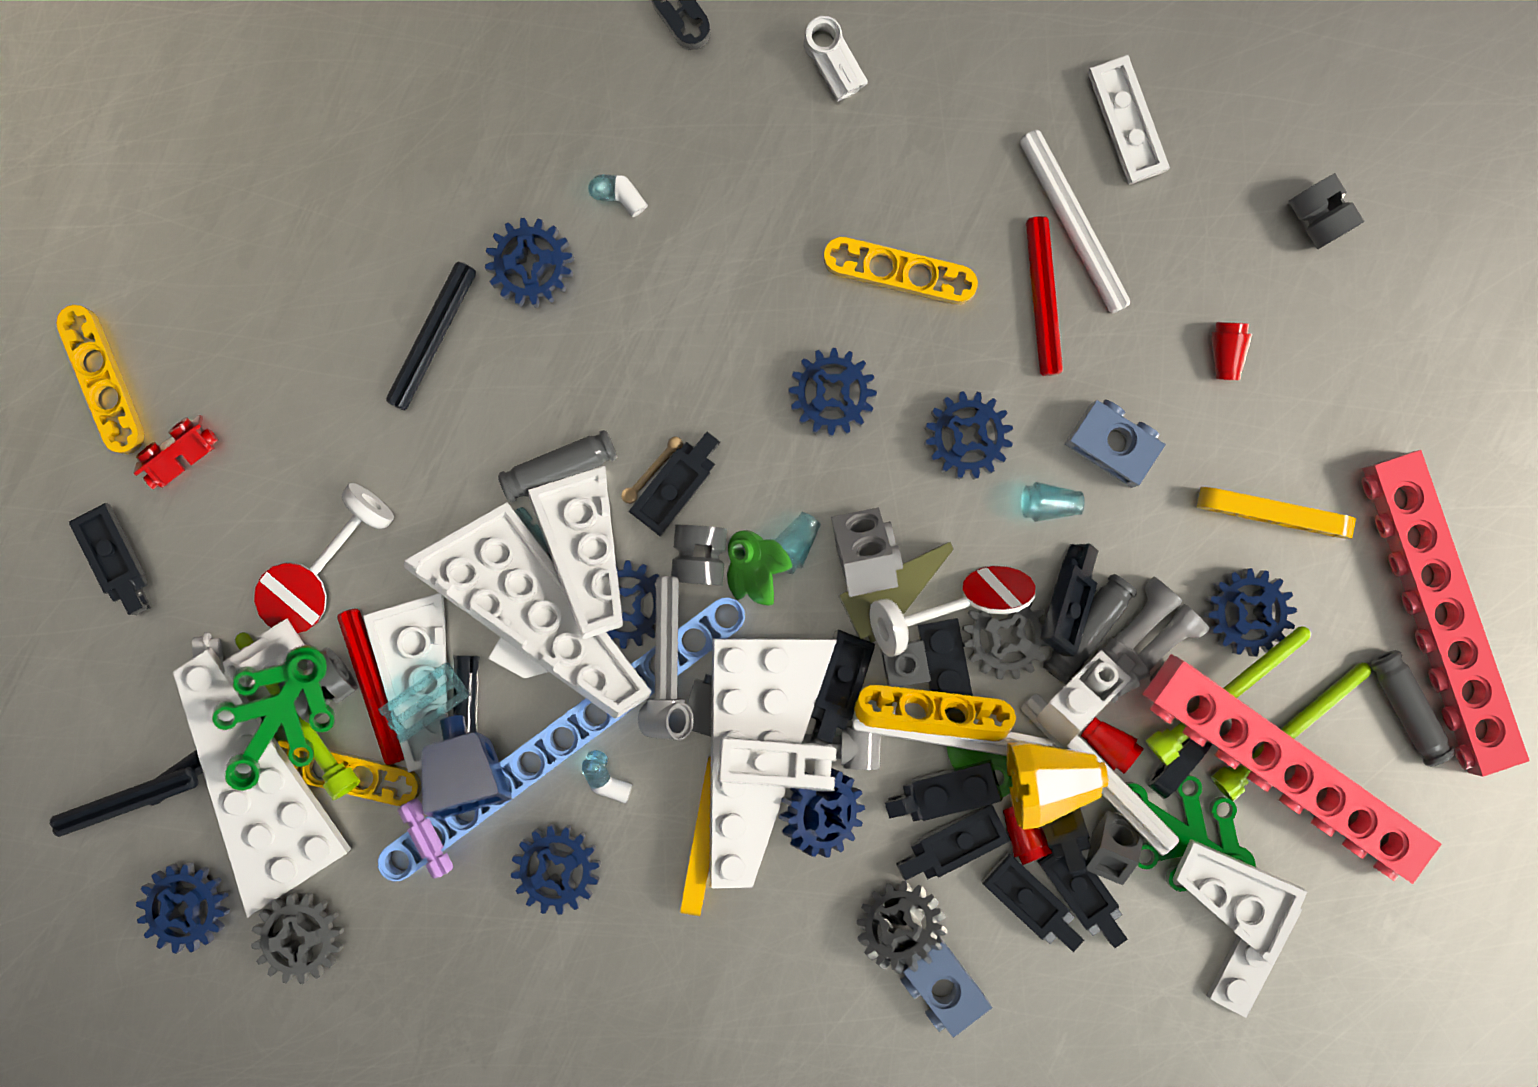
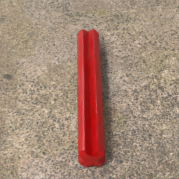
(1044, 296)
(369, 682)

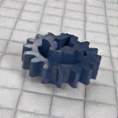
(511, 263)
(845, 380)
(952, 424)
(1262, 599)
(638, 618)
(822, 817)
(540, 878)
(171, 897)

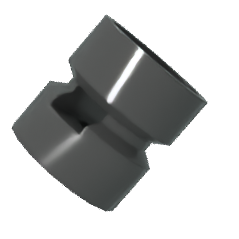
(1326, 211)
(699, 570)
(335, 685)

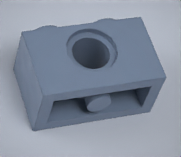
(1091, 442)
(961, 1006)

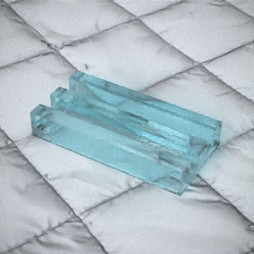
(395, 722)

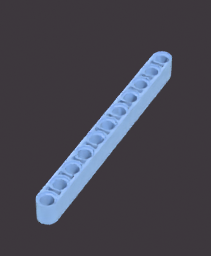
(549, 752)

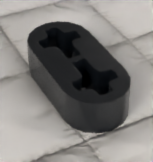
(676, 25)
(1168, 778)

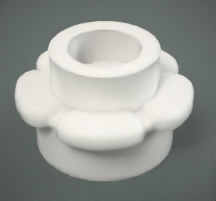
(202, 643)

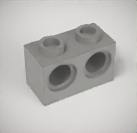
(866, 551)

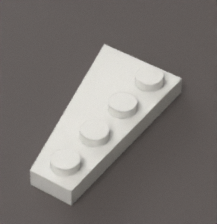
(581, 544)
(408, 647)

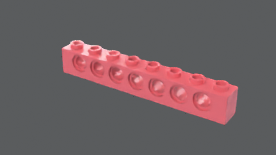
(1503, 743)
(1408, 846)

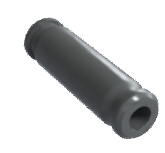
(558, 464)
(1104, 612)
(1412, 708)

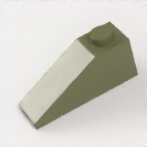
(910, 581)

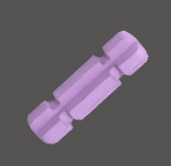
(425, 838)

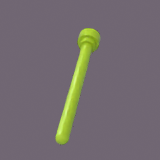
(1168, 743)
(337, 777)
(1232, 781)

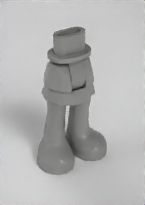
(1182, 625)

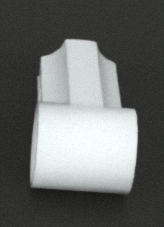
(836, 60)
(266, 652)

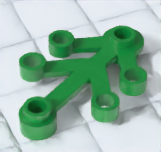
(277, 710)
(1194, 829)

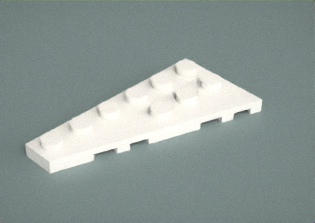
(514, 589)
(764, 695)
(278, 827)

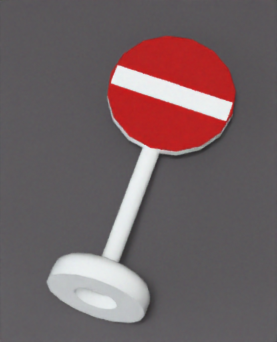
(986, 589)
(296, 590)

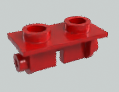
(161, 460)

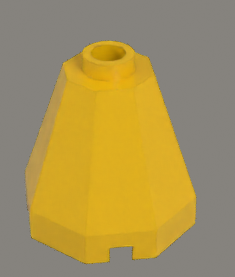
(1051, 781)

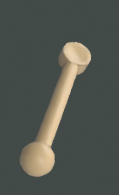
(630, 495)

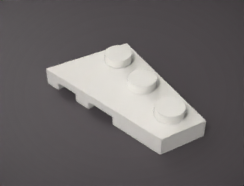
(1242, 896)

